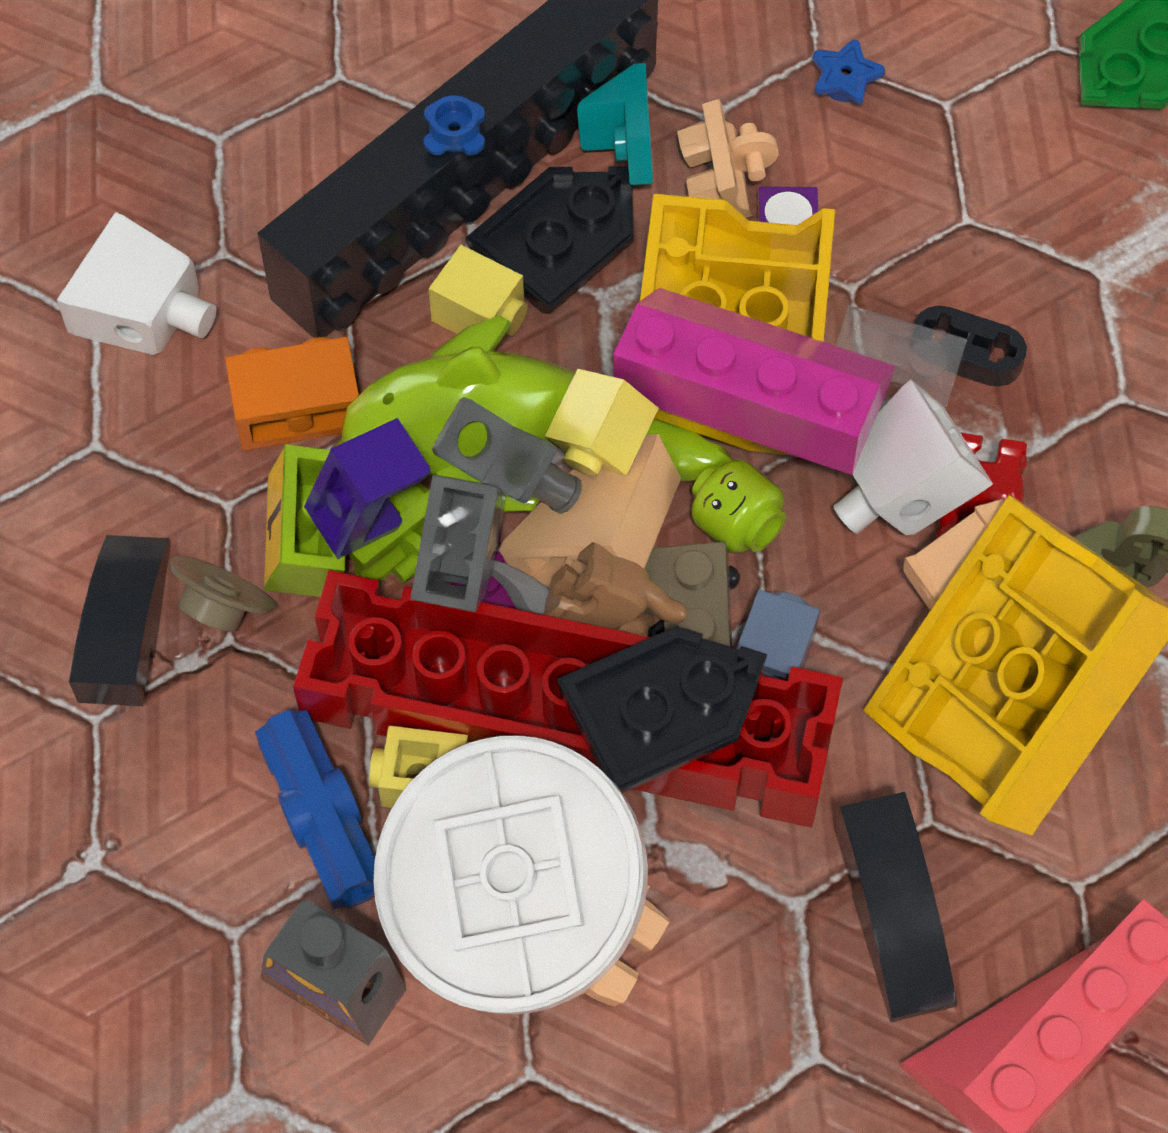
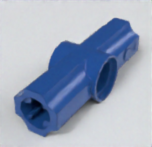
(319, 808)

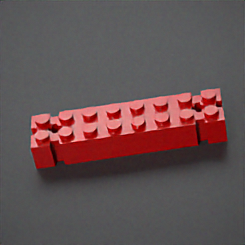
(499, 677)

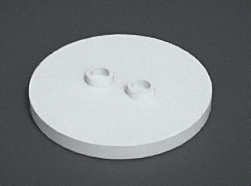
(510, 875)

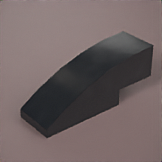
(120, 621)
(896, 906)

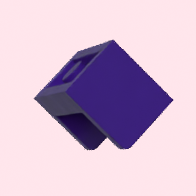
(355, 483)

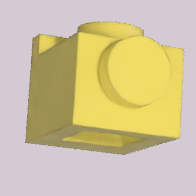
(406, 754)

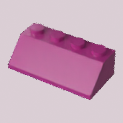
(752, 378)

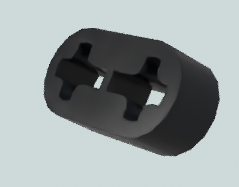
(982, 338)

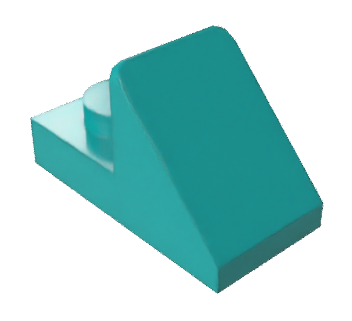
(619, 120)

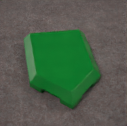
(1126, 57)

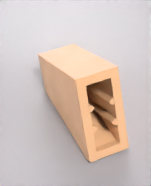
(611, 511)

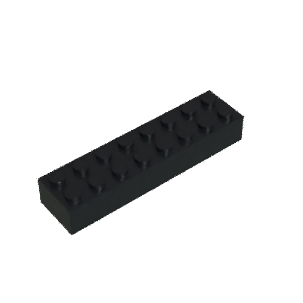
(402, 203)

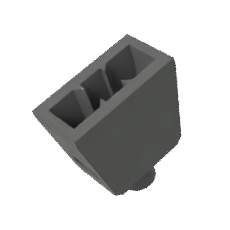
(458, 543)

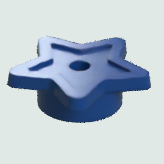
(841, 86)

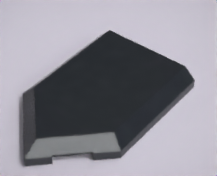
(560, 231)
(661, 703)

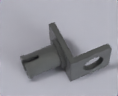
(509, 459)

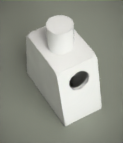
(134, 291)
(911, 466)

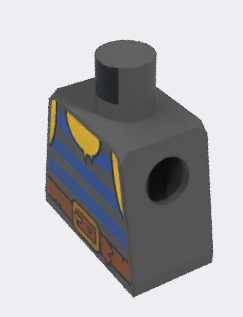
(327, 968)

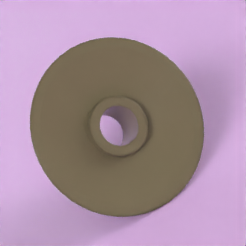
(216, 594)

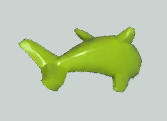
(508, 385)

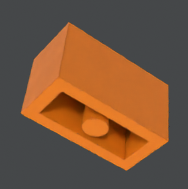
(291, 391)

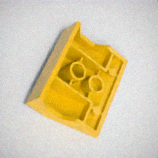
(742, 266)
(1021, 666)

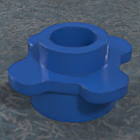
(451, 113)

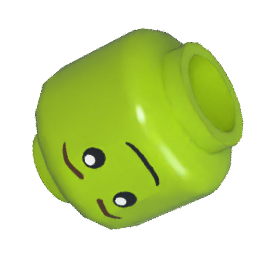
(738, 506)

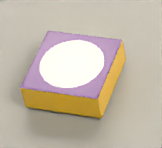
(786, 204)

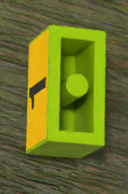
(295, 549)

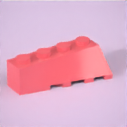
(1037, 1044)

